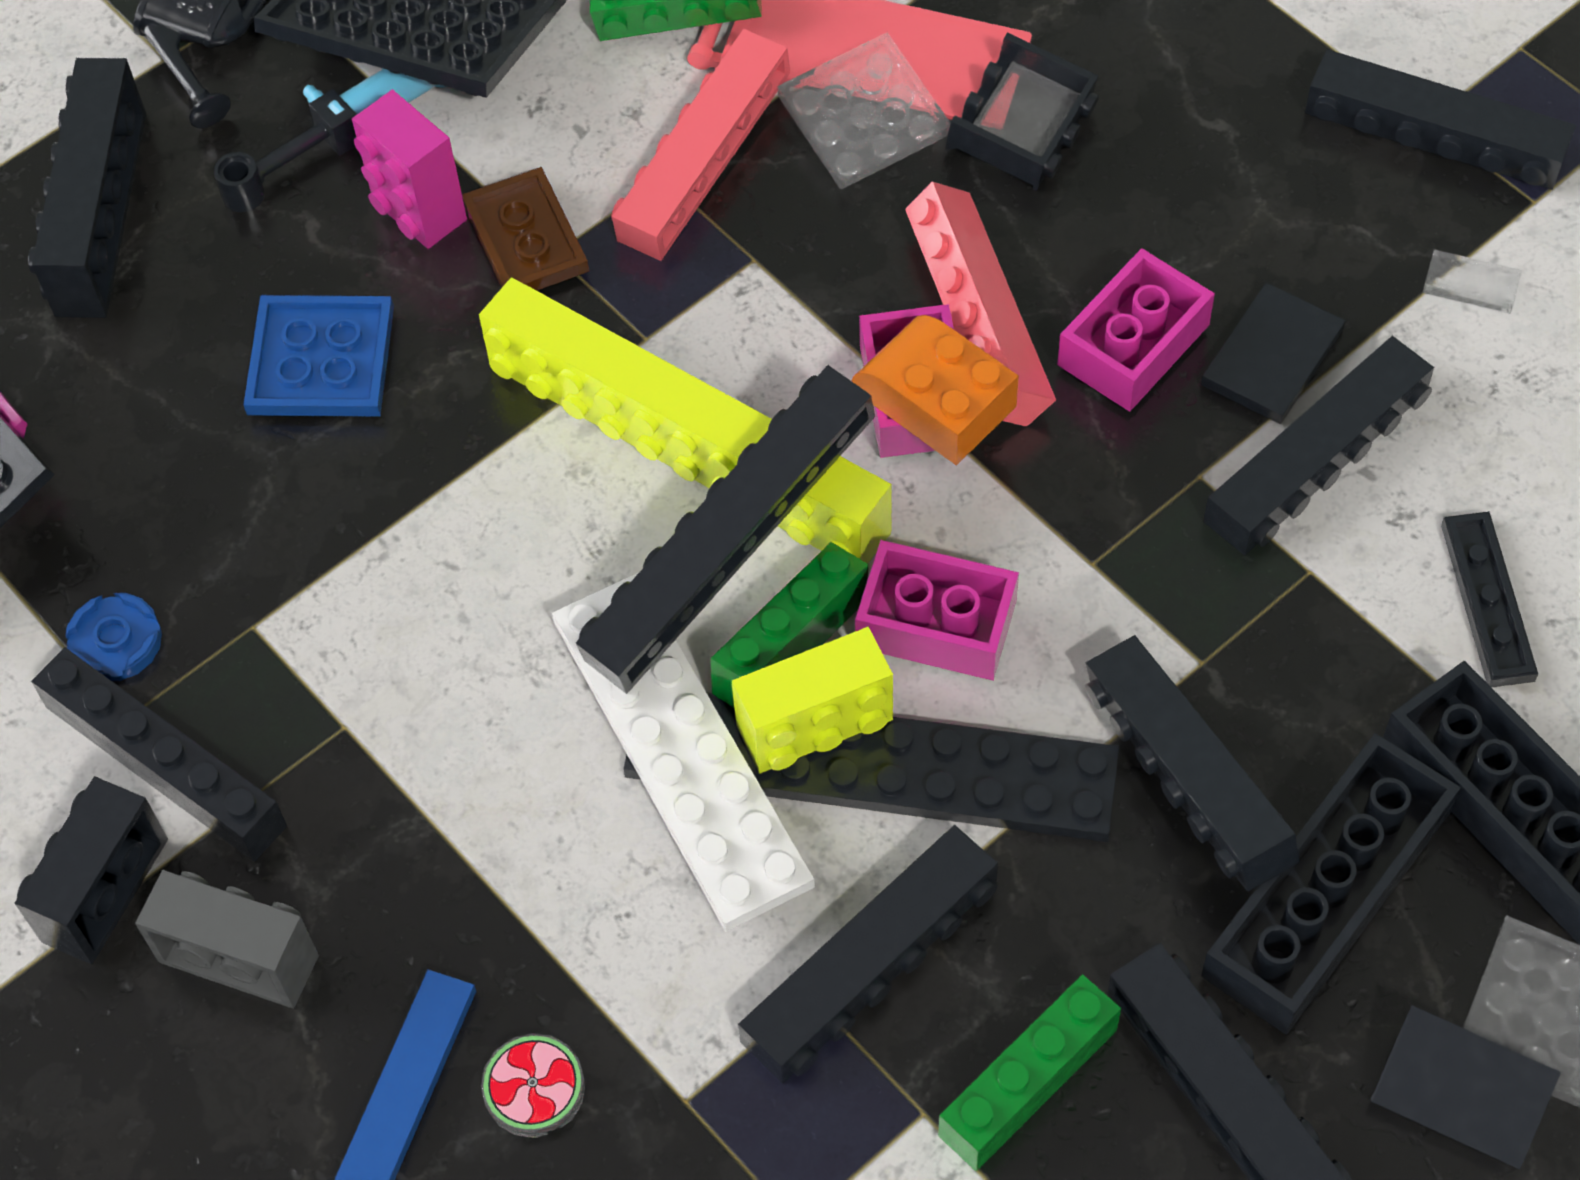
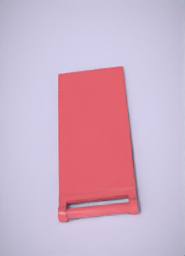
(940, 47)

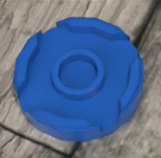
(115, 635)

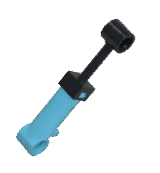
(242, 178)

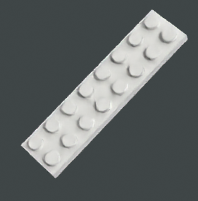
(696, 778)

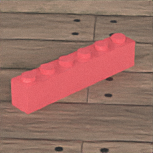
(700, 144)
(977, 291)

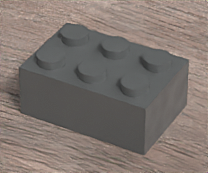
(228, 937)

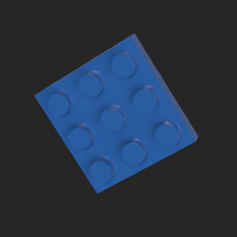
(319, 356)

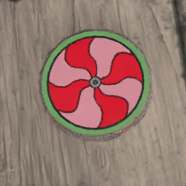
(533, 1085)

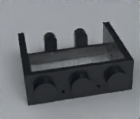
(1024, 111)

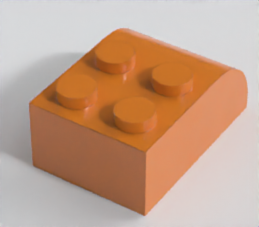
(940, 387)

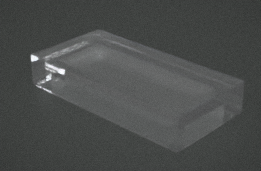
(1472, 281)

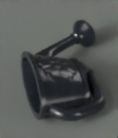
(198, 22)

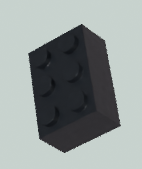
(91, 869)

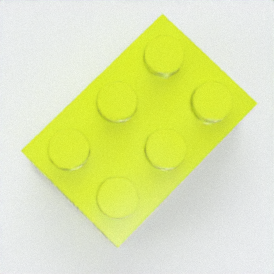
(814, 700)

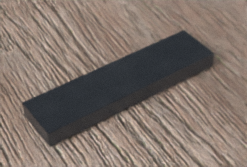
(1489, 599)

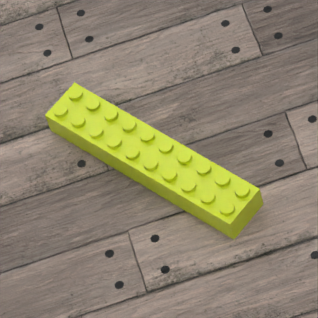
(667, 413)

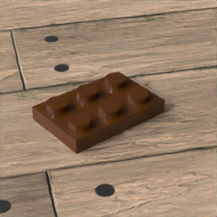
(525, 231)

